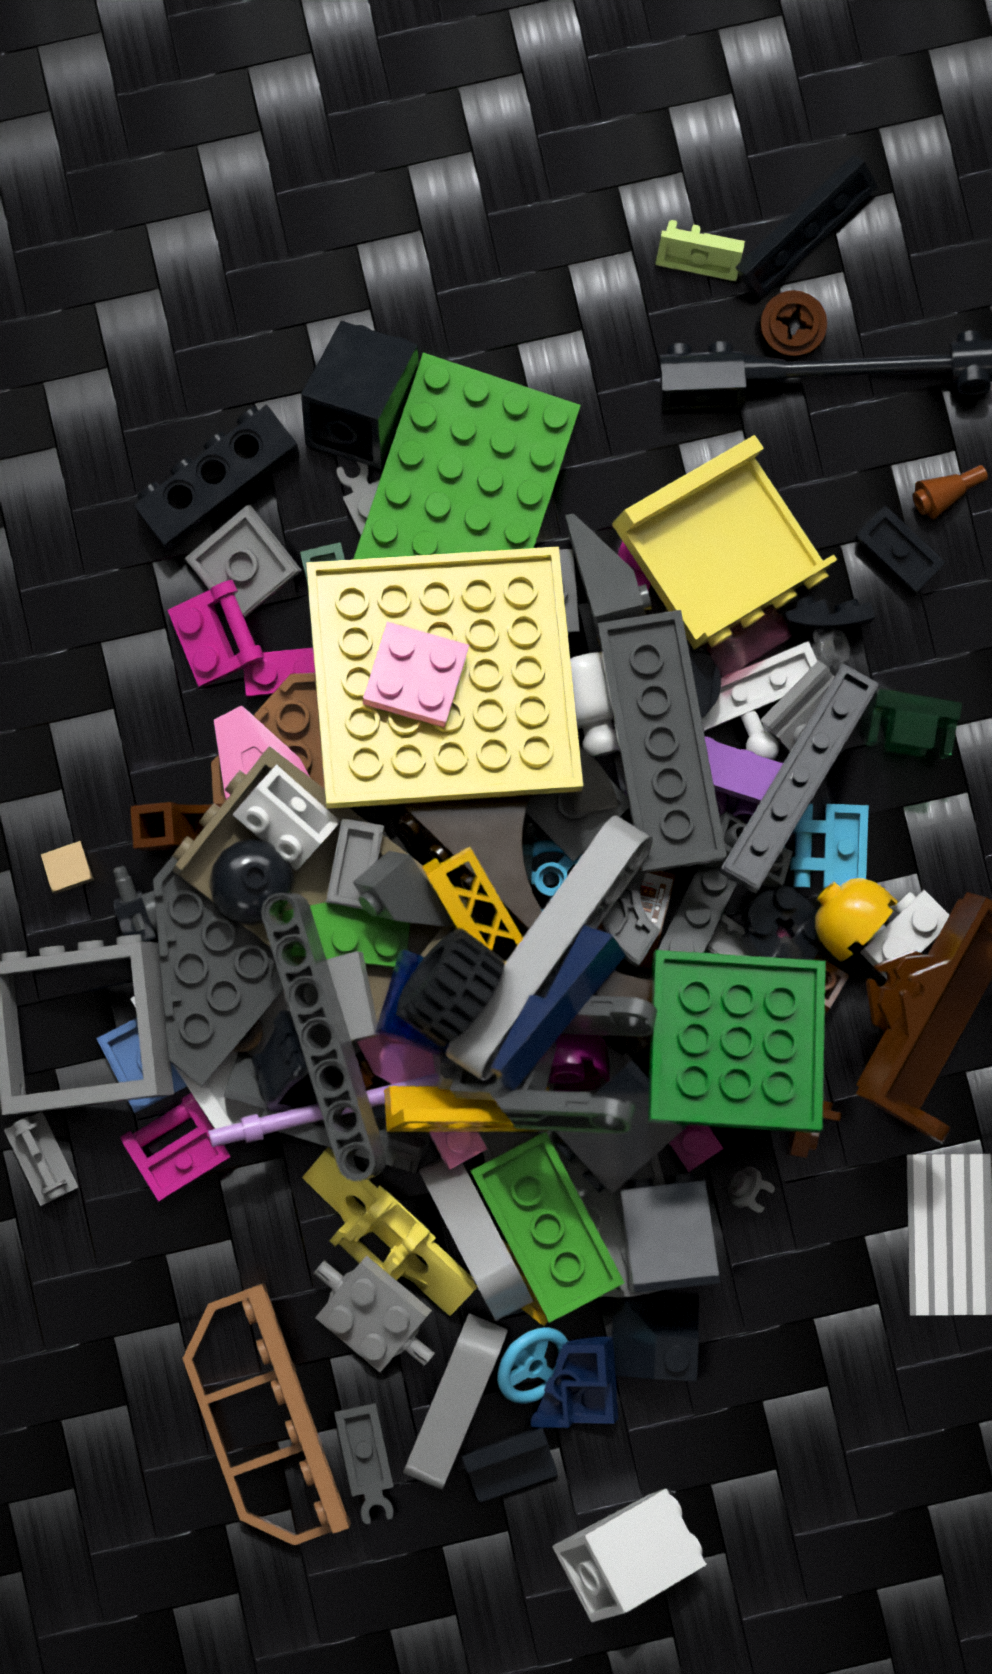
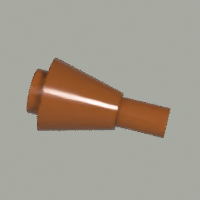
(939, 493)

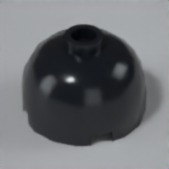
(246, 877)

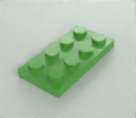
(547, 1227)

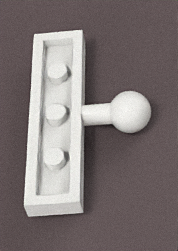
(756, 688)

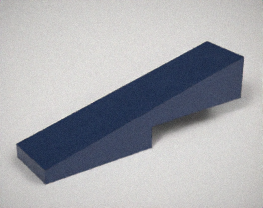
(543, 1020)

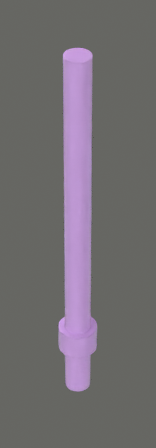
(253, 1127)

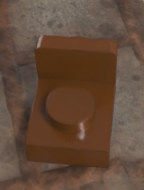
(803, 1141)

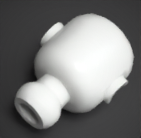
(593, 705)

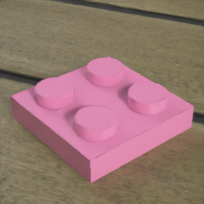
(415, 674)

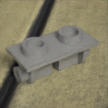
(41, 1158)

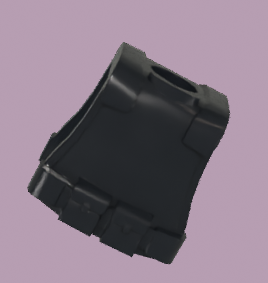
(284, 1067)

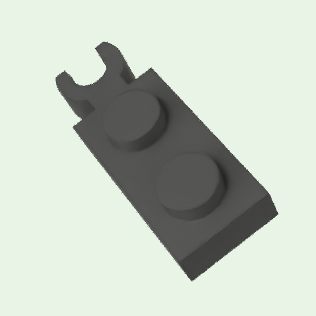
(365, 1457)

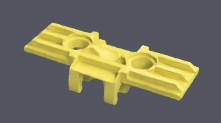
(441, 1280)

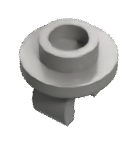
(744, 1188)

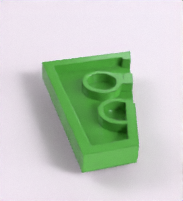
(352, 930)

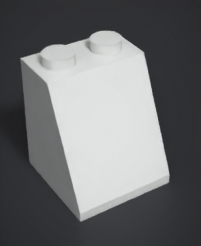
(630, 1556)

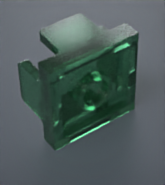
(912, 722)

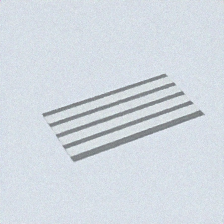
(950, 1234)

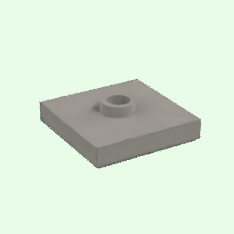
(248, 555)
(354, 996)

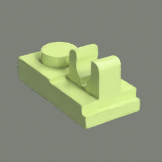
(699, 252)

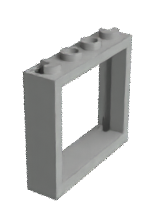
(150, 1018)

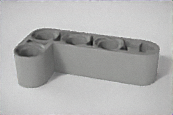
(476, 1238)
(455, 1401)

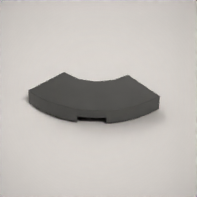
(630, 923)

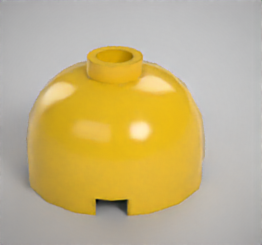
(851, 914)

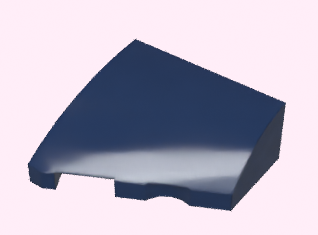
(580, 1386)

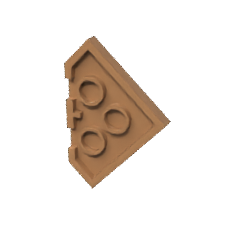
(294, 720)

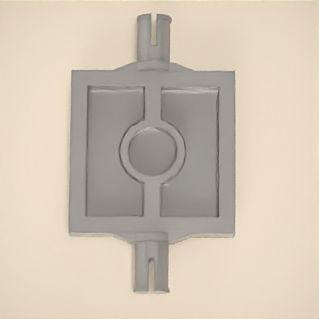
(373, 1313)

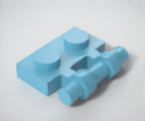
(844, 845)

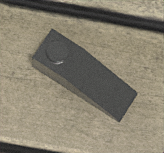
(605, 577)

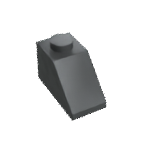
(400, 892)

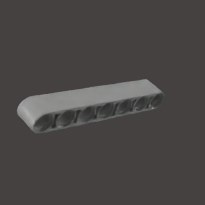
(535, 963)

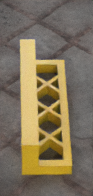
(460, 915)
(439, 1111)

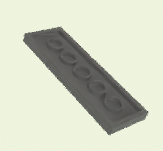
(661, 739)

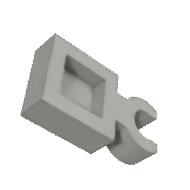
(361, 499)

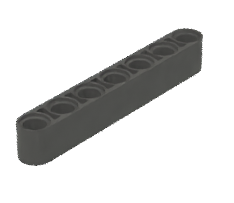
(339, 1051)

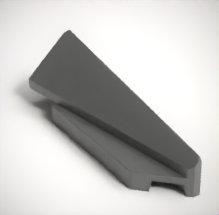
(401, 1148)

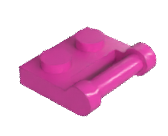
(205, 638)
(182, 1159)

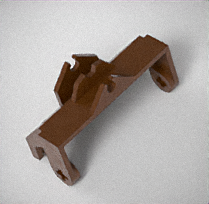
(925, 1012)

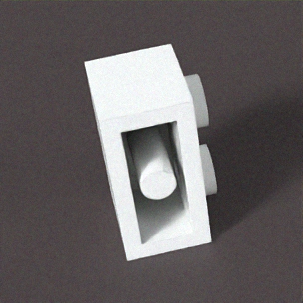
(286, 817)
(912, 929)

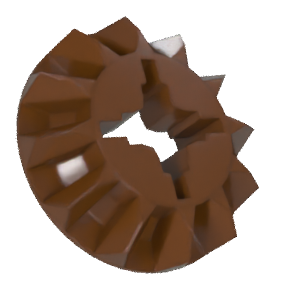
(811, 315)

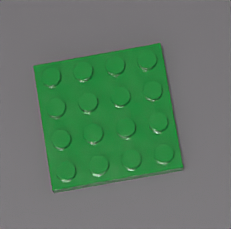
(737, 1041)

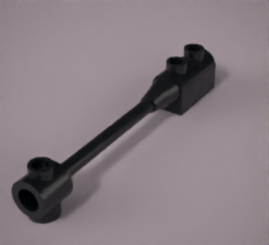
(724, 375)

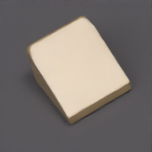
(67, 867)

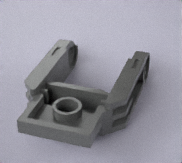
(539, 1109)

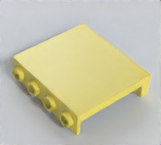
(721, 545)

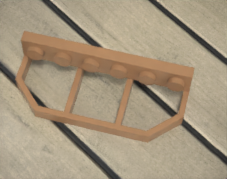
(300, 1427)

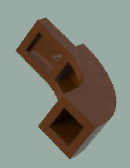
(165, 825)

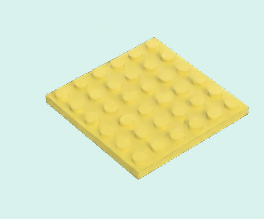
(515, 695)

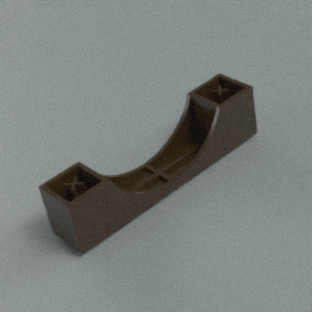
(494, 834)

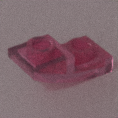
(749, 642)

